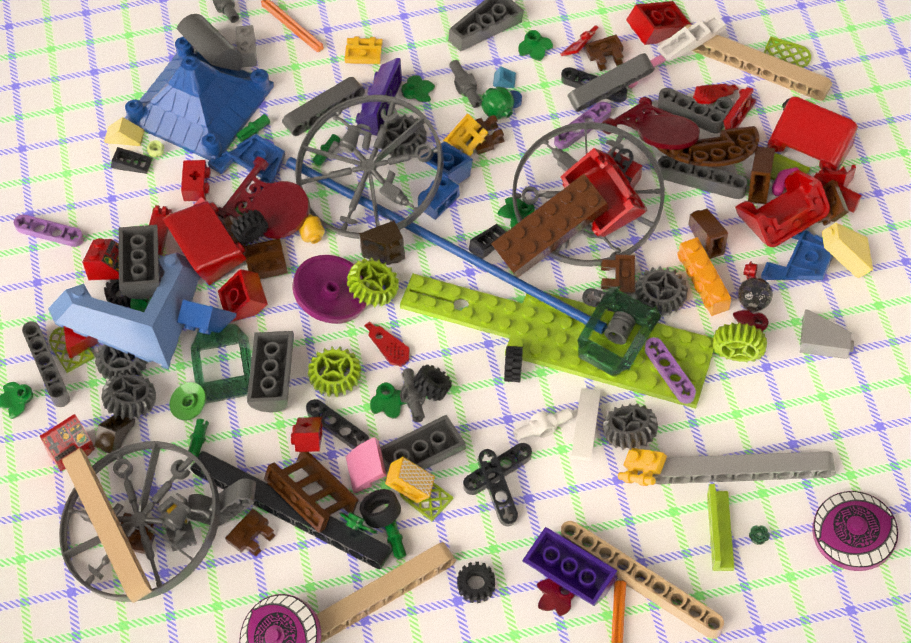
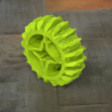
(370, 288)
(739, 342)
(333, 378)

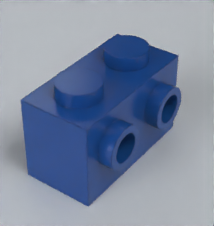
(446, 195)

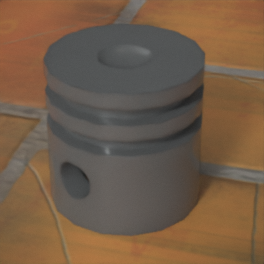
(621, 325)
(187, 539)

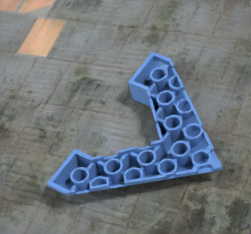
(145, 334)

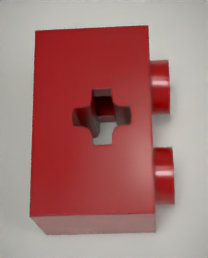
(194, 180)
(307, 434)

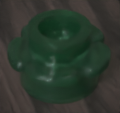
(759, 540)

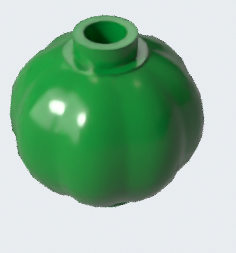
(498, 102)

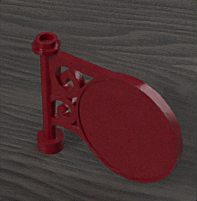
(658, 130)
(280, 203)

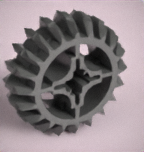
(396, 129)
(673, 293)
(117, 363)
(128, 396)
(630, 426)

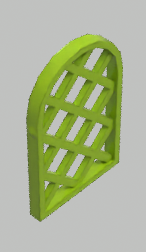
(792, 45)
(55, 350)
(440, 499)

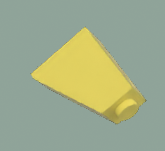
(848, 248)

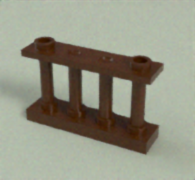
(307, 504)

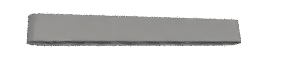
(746, 467)

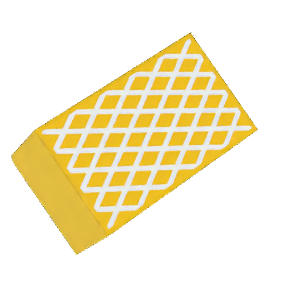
(410, 480)

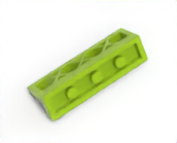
(720, 529)

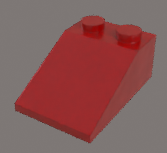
(656, 21)

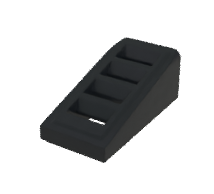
(126, 154)
(480, 249)

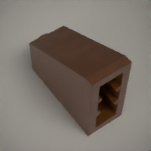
(761, 175)
(709, 232)

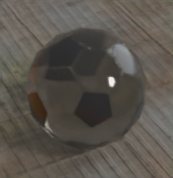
(755, 294)

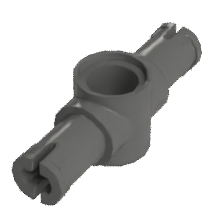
(227, 8)
(465, 83)
(411, 396)

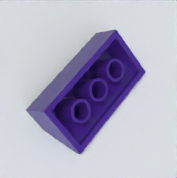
(386, 82)
(571, 567)

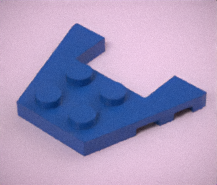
(245, 155)
(807, 261)

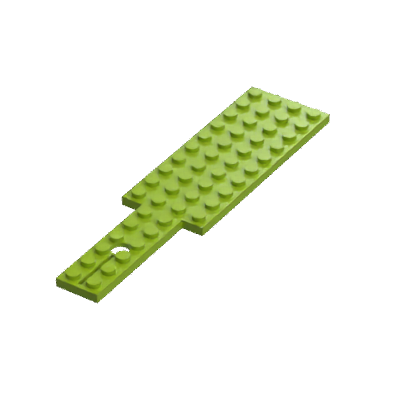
(552, 336)

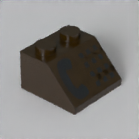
(383, 243)

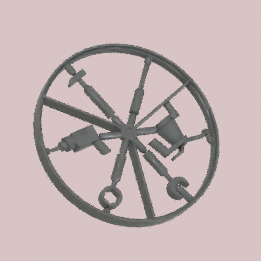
(349, 144)
(566, 161)
(173, 521)

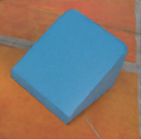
(504, 78)

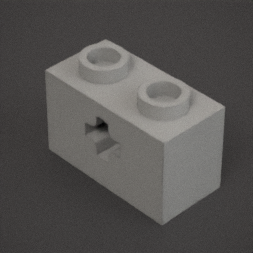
(246, 45)

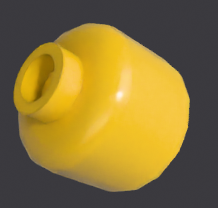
(312, 230)

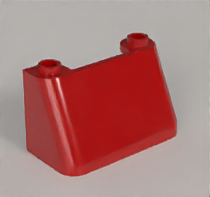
(814, 133)
(613, 186)
(790, 212)
(205, 241)

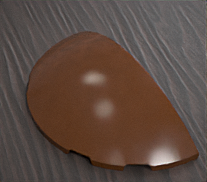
(727, 149)

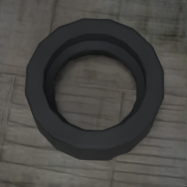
(376, 499)

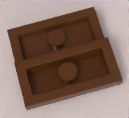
(266, 258)

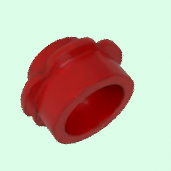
(750, 270)

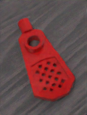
(576, 46)
(711, 93)
(385, 347)

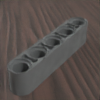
(610, 82)
(306, 115)
(713, 180)
(47, 371)

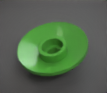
(183, 396)

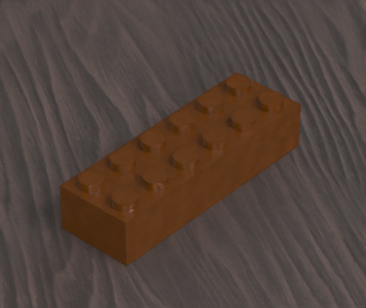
(550, 225)

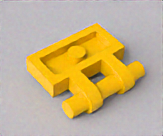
(363, 50)
(463, 132)
(645, 461)

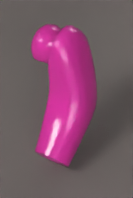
(778, 185)

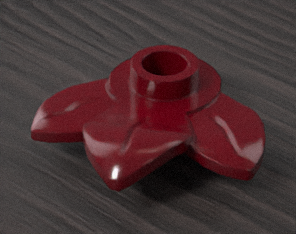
(746, 316)
(553, 598)

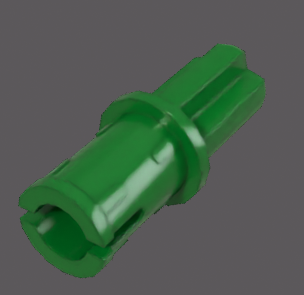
(253, 128)
(319, 159)
(198, 437)
(395, 540)

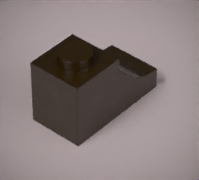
(112, 433)

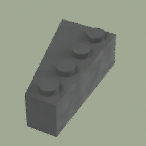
(485, 22)

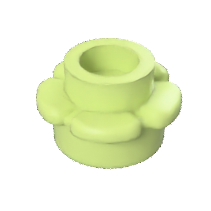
(155, 148)

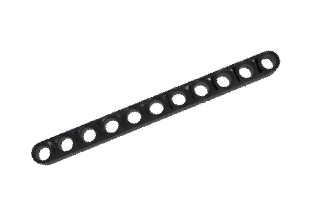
(266, 498)

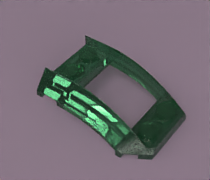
(602, 357)
(229, 387)

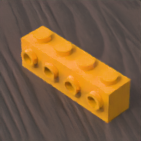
(704, 276)

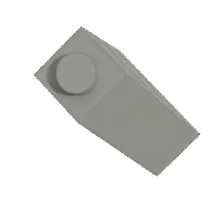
(824, 337)

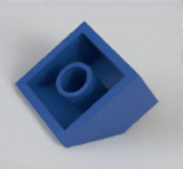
(456, 163)
(204, 317)

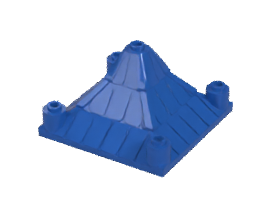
(199, 103)

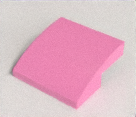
(365, 465)

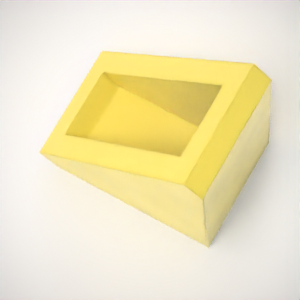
(124, 133)

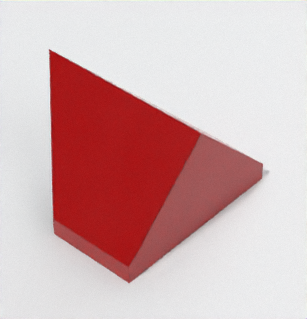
(841, 176)

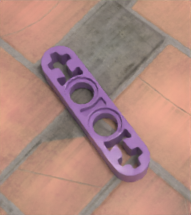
(591, 113)
(47, 232)
(667, 371)

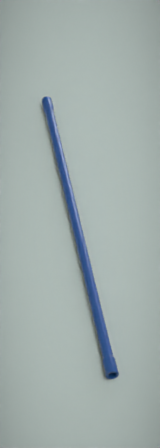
(452, 248)

